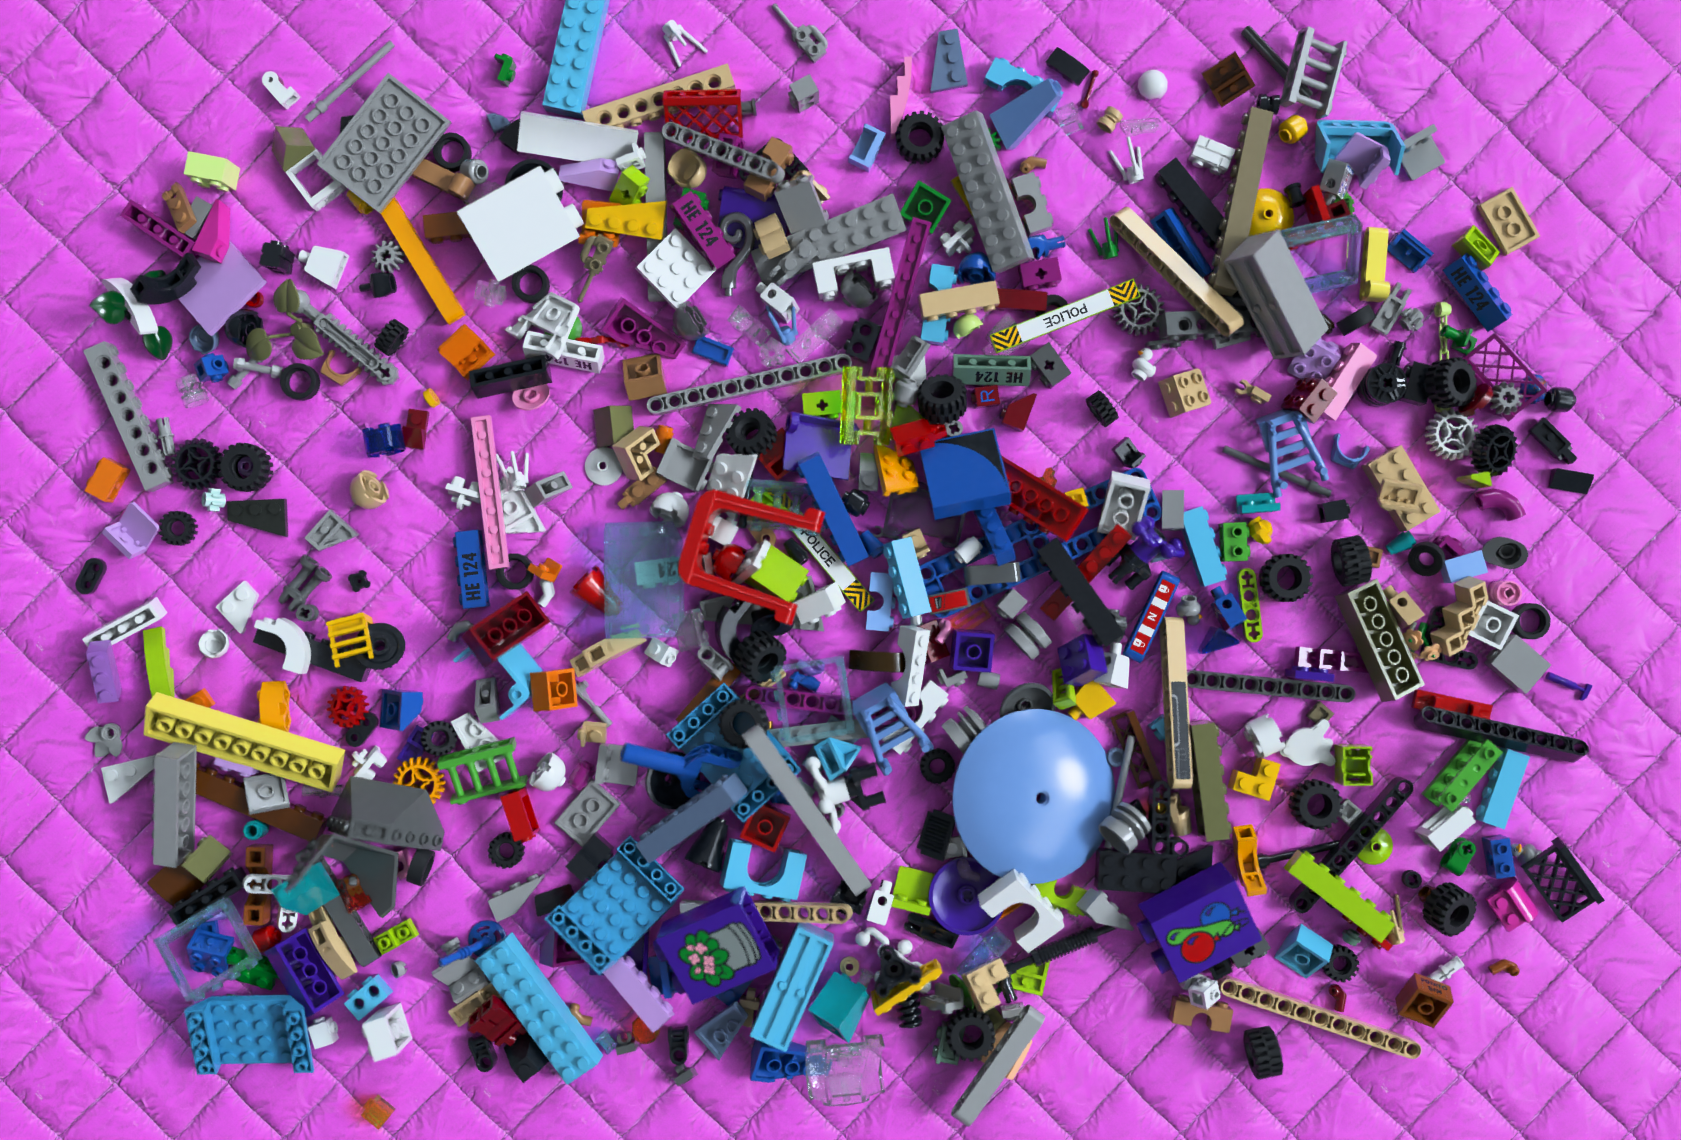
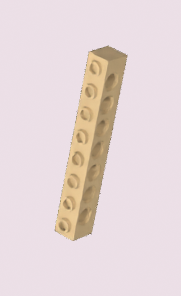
(649, 97)

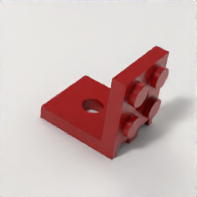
(1315, 209)

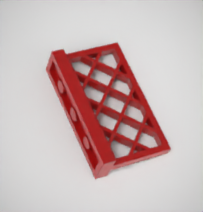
(705, 98)

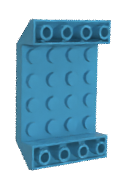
(702, 728)
(615, 907)
(248, 1032)

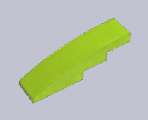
(158, 662)

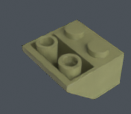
(206, 858)

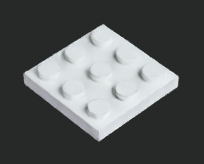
(675, 269)

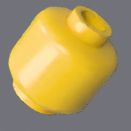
(1293, 129)

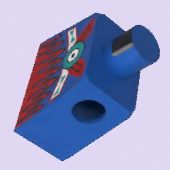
(1227, 617)

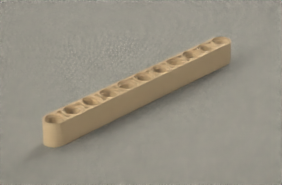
(1325, 1022)

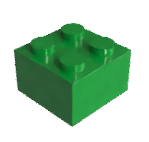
(925, 204)

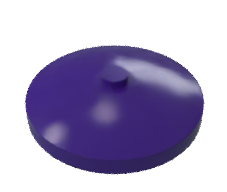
(956, 900)

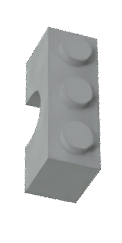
(1028, 188)

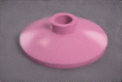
(531, 397)

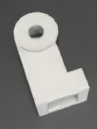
(275, 85)

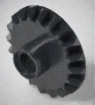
(386, 636)

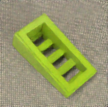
(1065, 699)

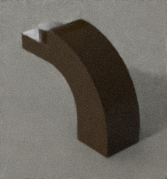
(877, 661)

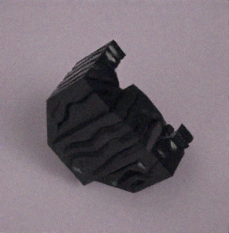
(844, 895)

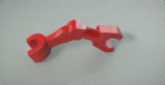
(602, 340)

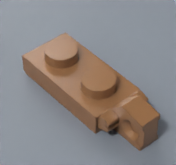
(641, 490)

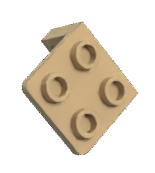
(1184, 392)

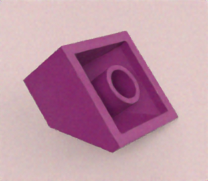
(557, 952)

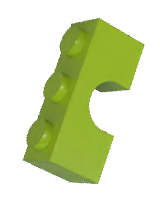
(1065, 901)

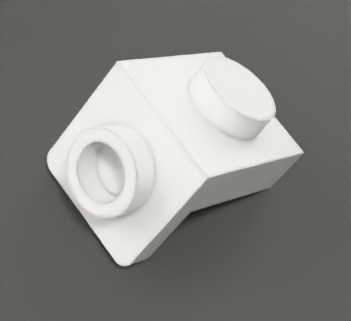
(661, 652)

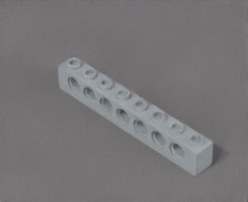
(97, 357)

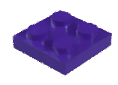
(1304, 673)

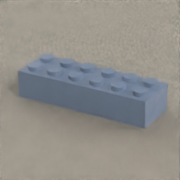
(691, 816)

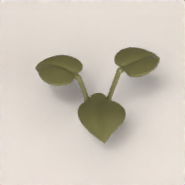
(306, 343)

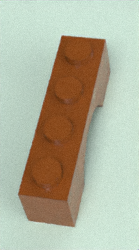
(258, 906)

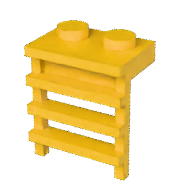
(348, 625)

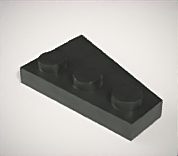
(265, 515)

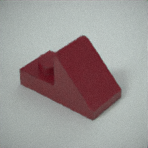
(416, 429)

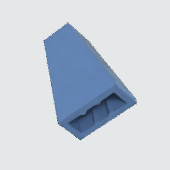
(1022, 114)

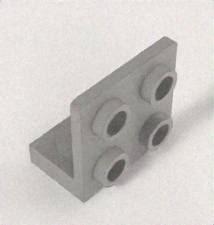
(1421, 153)
(611, 769)
(462, 978)

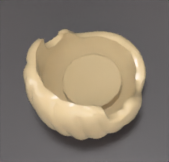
(687, 168)

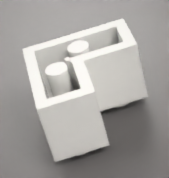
(822, 602)

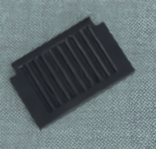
(936, 834)

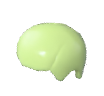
(965, 325)

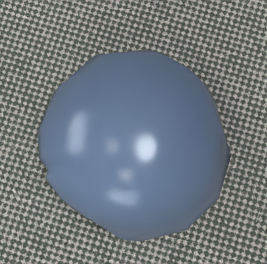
(202, 340)

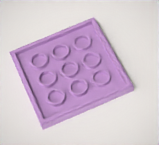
(222, 289)

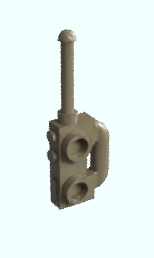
(595, 263)

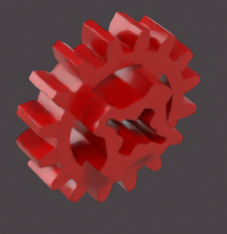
(346, 706)

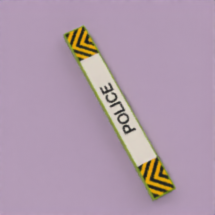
(1064, 316)
(832, 563)

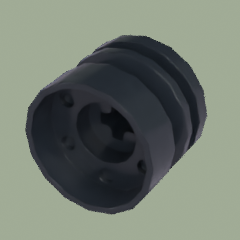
(1371, 387)

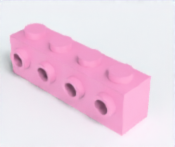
(1347, 376)

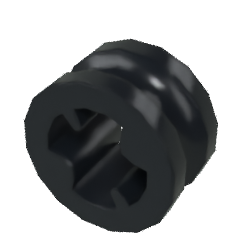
(1417, 877)

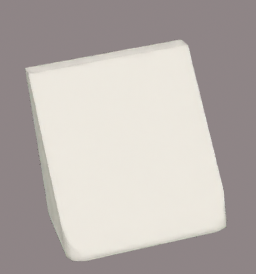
(1350, 812)

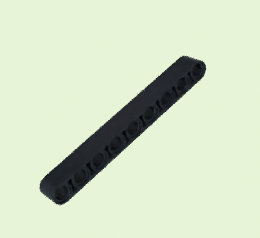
(1511, 736)
(1360, 841)

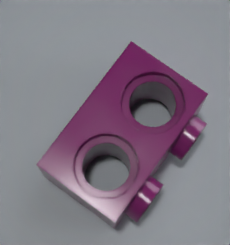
(725, 170)

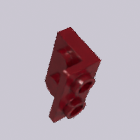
(934, 650)

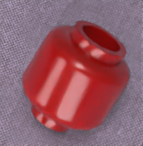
(266, 937)

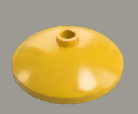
(1278, 205)

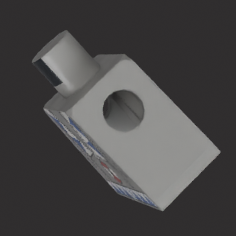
(1336, 180)

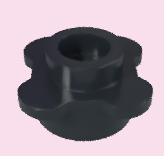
(353, 578)

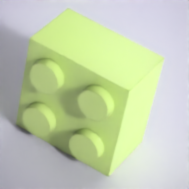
(211, 171)

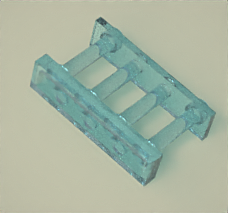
(778, 489)

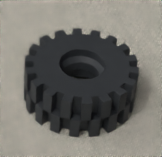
(744, 425)

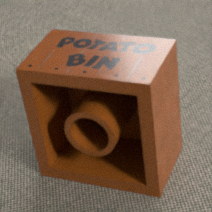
(1424, 1000)

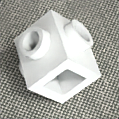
(1204, 992)

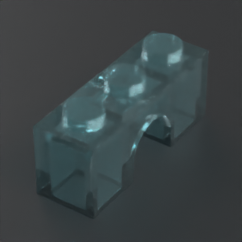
(990, 947)

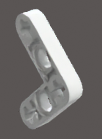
(257, 889)

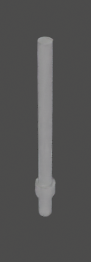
(322, 106)
(1123, 775)

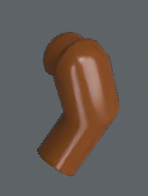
(1506, 966)

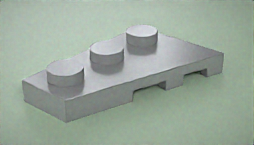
(715, 422)

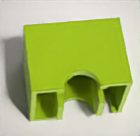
(1353, 765)

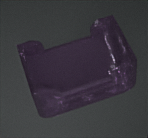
(915, 510)

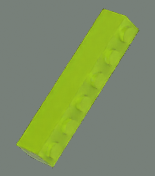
(1338, 895)

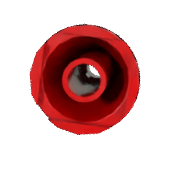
(591, 589)

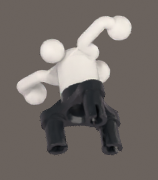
(843, 789)
(891, 976)

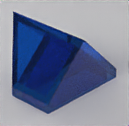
(1215, 640)

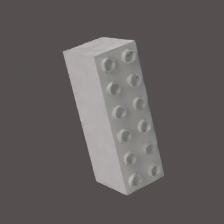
(1276, 294)

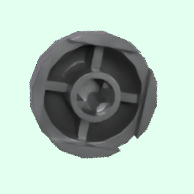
(857, 291)
(689, 322)

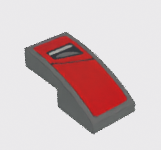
(949, 601)

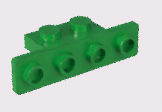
(261, 975)

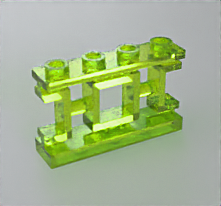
(852, 405)

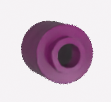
(581, 775)

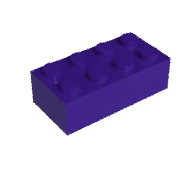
(304, 972)

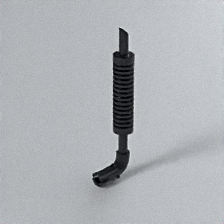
(1051, 952)

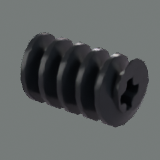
(910, 1012)

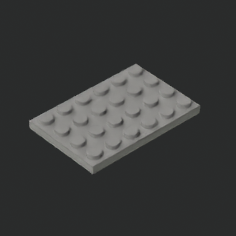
(384, 143)

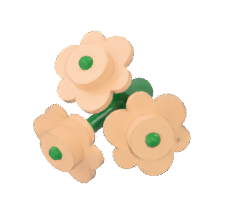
(1417, 638)

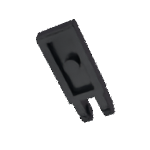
(930, 930)

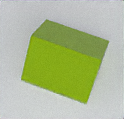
(1478, 246)

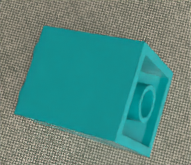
(309, 893)
(840, 1005)

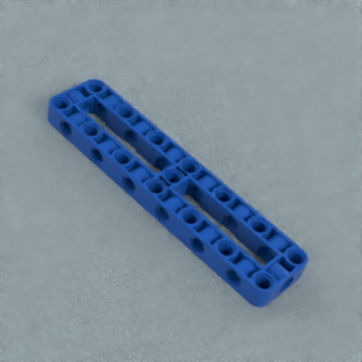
(1030, 567)

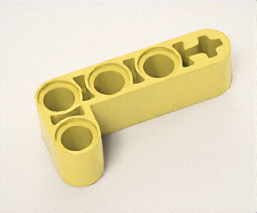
(1373, 269)

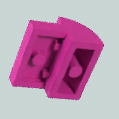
(1512, 905)

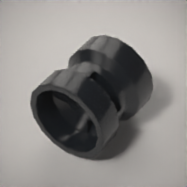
(1269, 103)

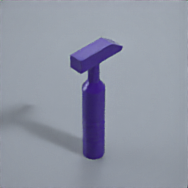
(1570, 684)

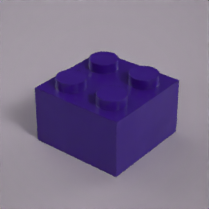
(972, 650)
(1081, 660)

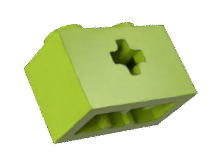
(630, 187)
(830, 398)

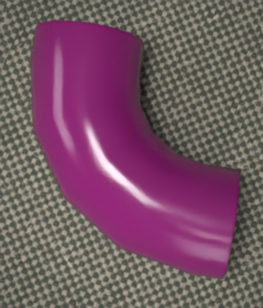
(1502, 500)

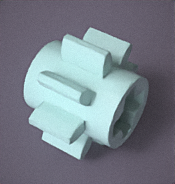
(213, 499)

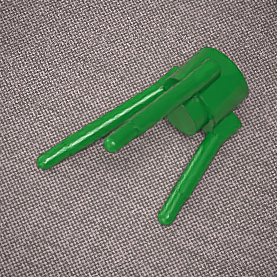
(1108, 249)

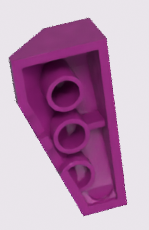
(635, 328)

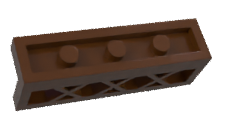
(1142, 744)

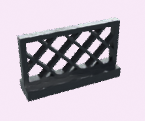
(1573, 868)

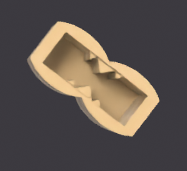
(771, 236)

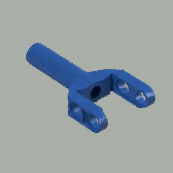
(684, 767)

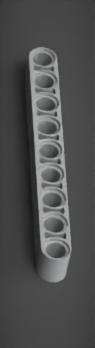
(656, 171)

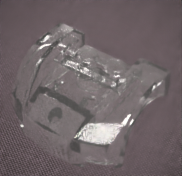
(844, 1071)

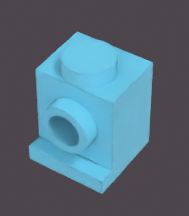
(1158, 725)

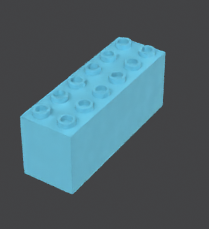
(792, 985)

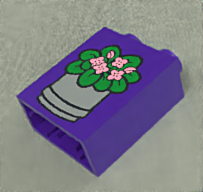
(716, 946)

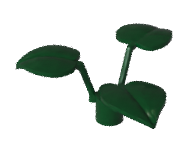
(112, 310)

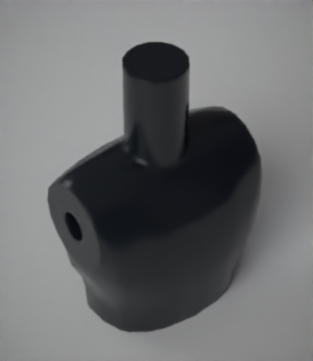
(380, 284)

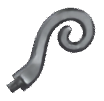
(730, 272)

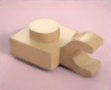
(1257, 395)

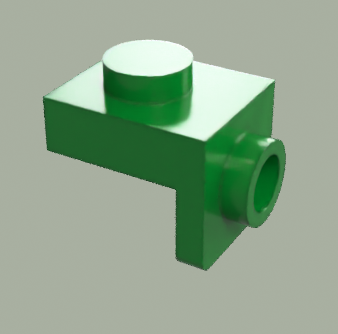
(507, 72)

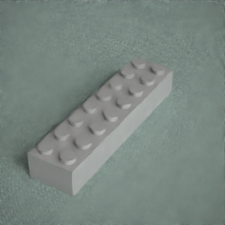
(987, 192)

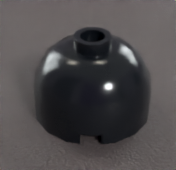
(240, 325)

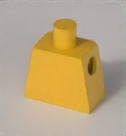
(1091, 701)

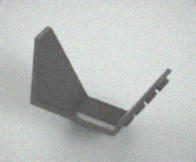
(386, 815)
(372, 865)

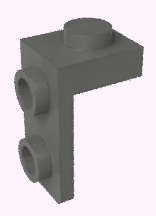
(1157, 345)

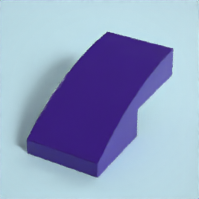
(413, 746)

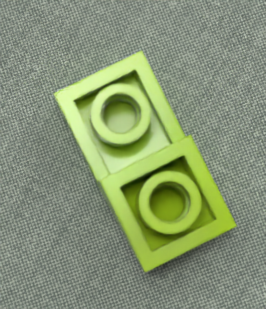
(396, 936)

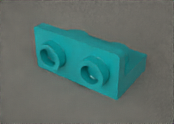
(1256, 503)

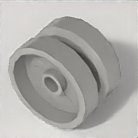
(1025, 637)

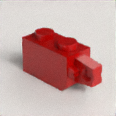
(915, 436)

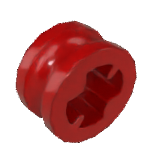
(260, 300)

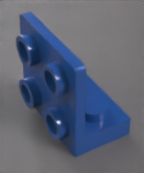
(209, 952)

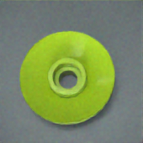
(1384, 849)

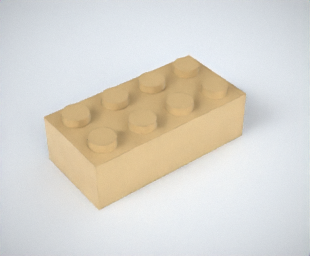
(1397, 466)

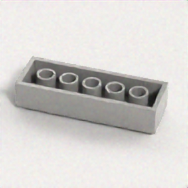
(174, 804)

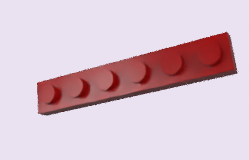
(1090, 567)

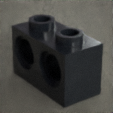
(866, 342)

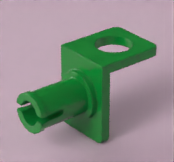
(1460, 338)

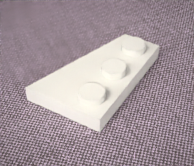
(474, 734)

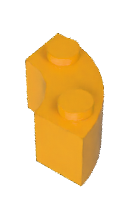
(274, 705)

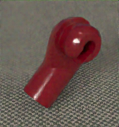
(1339, 995)

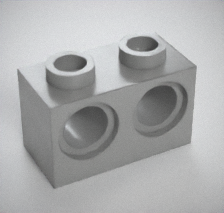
(803, 93)
(1010, 604)

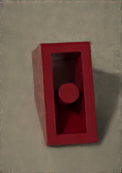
(1017, 413)

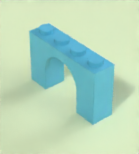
(785, 883)

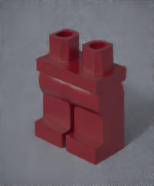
(496, 1022)

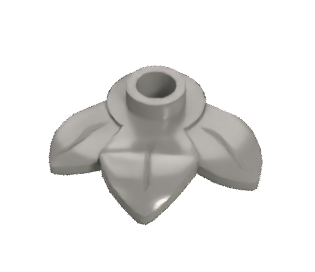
(105, 741)

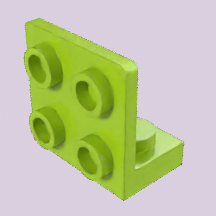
(912, 890)

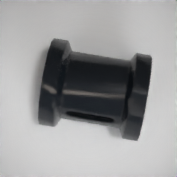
(1295, 195)

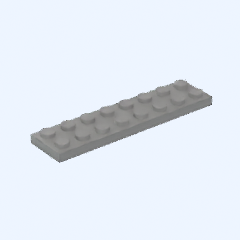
(840, 235)

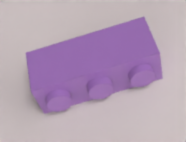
(104, 671)

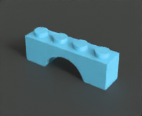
(1003, 74)
(940, 279)

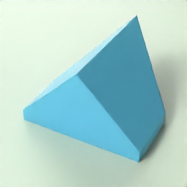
(836, 756)

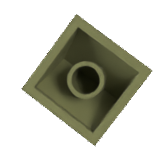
(290, 146)
(612, 424)

